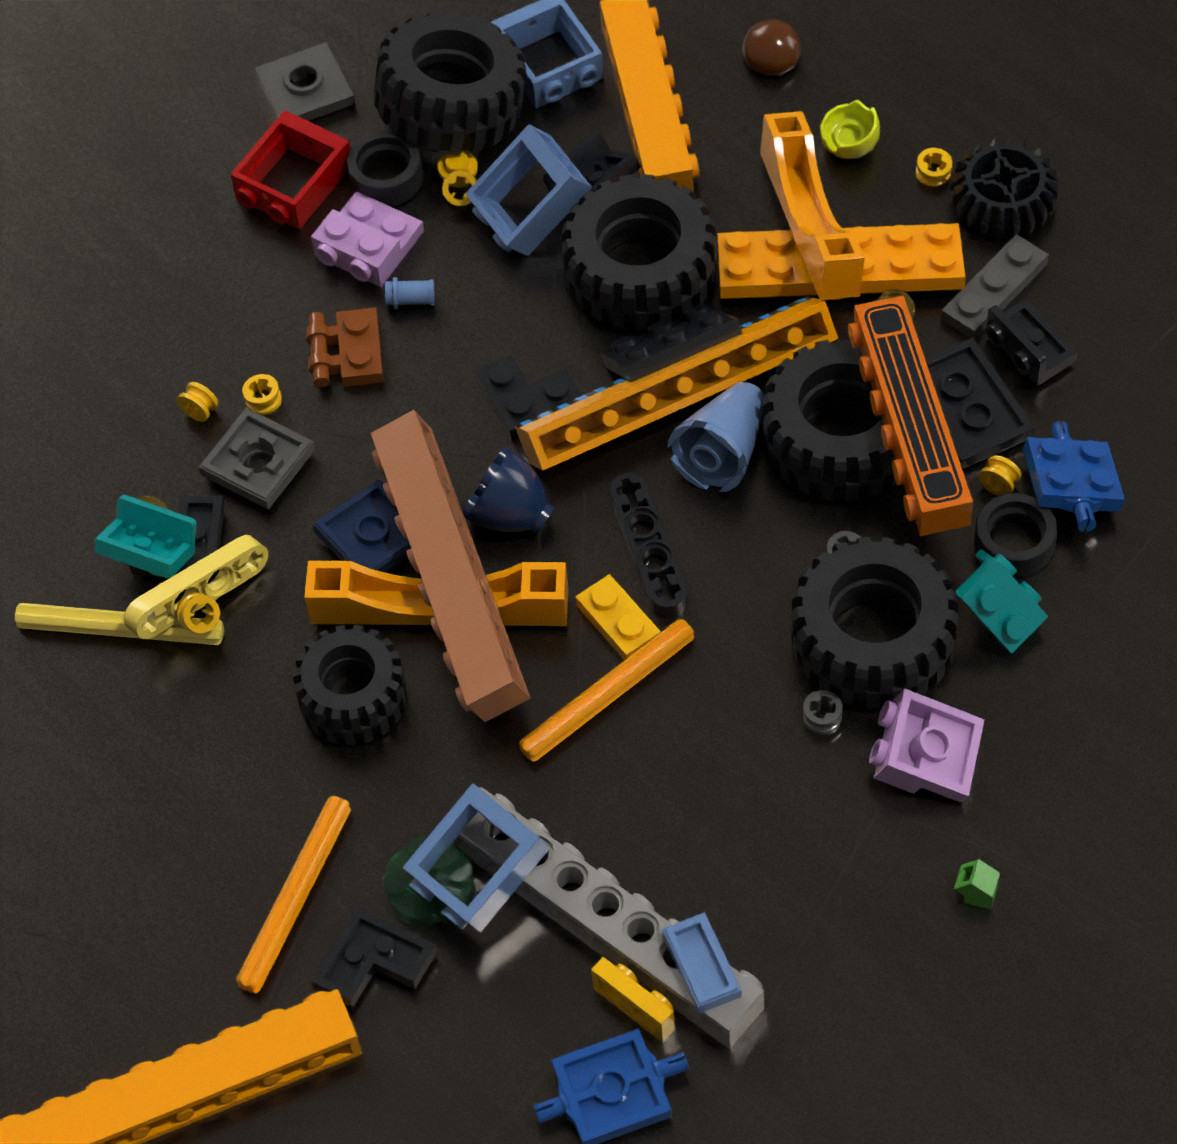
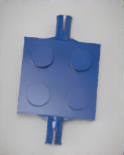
(1073, 475)
(611, 1088)

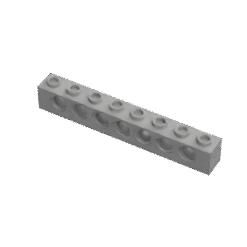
(610, 934)

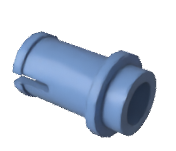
(409, 292)

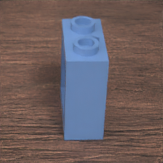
(550, 18)
(507, 171)
(505, 880)

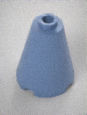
(719, 438)

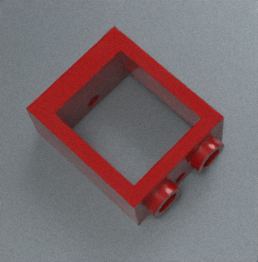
(302, 138)

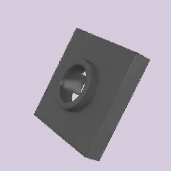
(324, 96)
(251, 436)

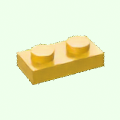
(616, 616)
(622, 989)

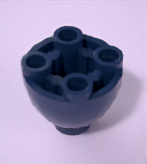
(509, 497)

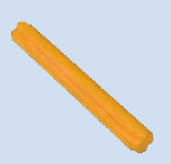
(606, 690)
(293, 895)

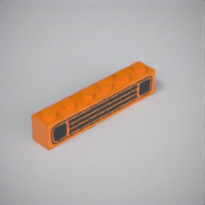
(911, 416)

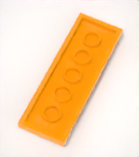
(894, 259)

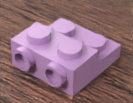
(366, 238)
(926, 746)

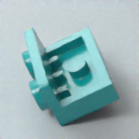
(148, 537)
(1000, 602)

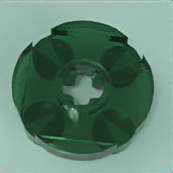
(452, 872)

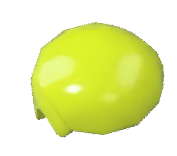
(850, 130)

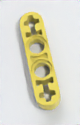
(236, 564)

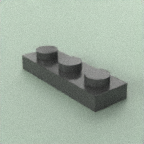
(994, 285)

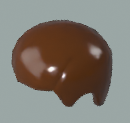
(771, 47)

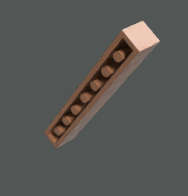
(449, 568)

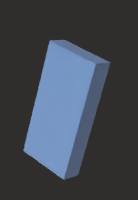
(701, 963)

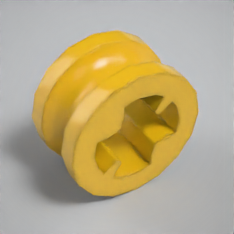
(936, 156)
(451, 179)
(197, 401)
(266, 404)
(999, 475)
(184, 614)

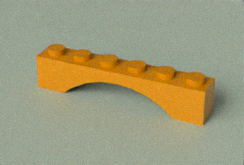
(827, 249)
(360, 595)

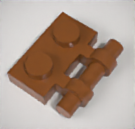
(358, 348)

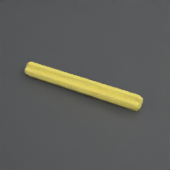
(103, 623)

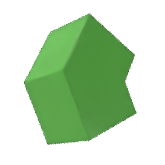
(977, 883)

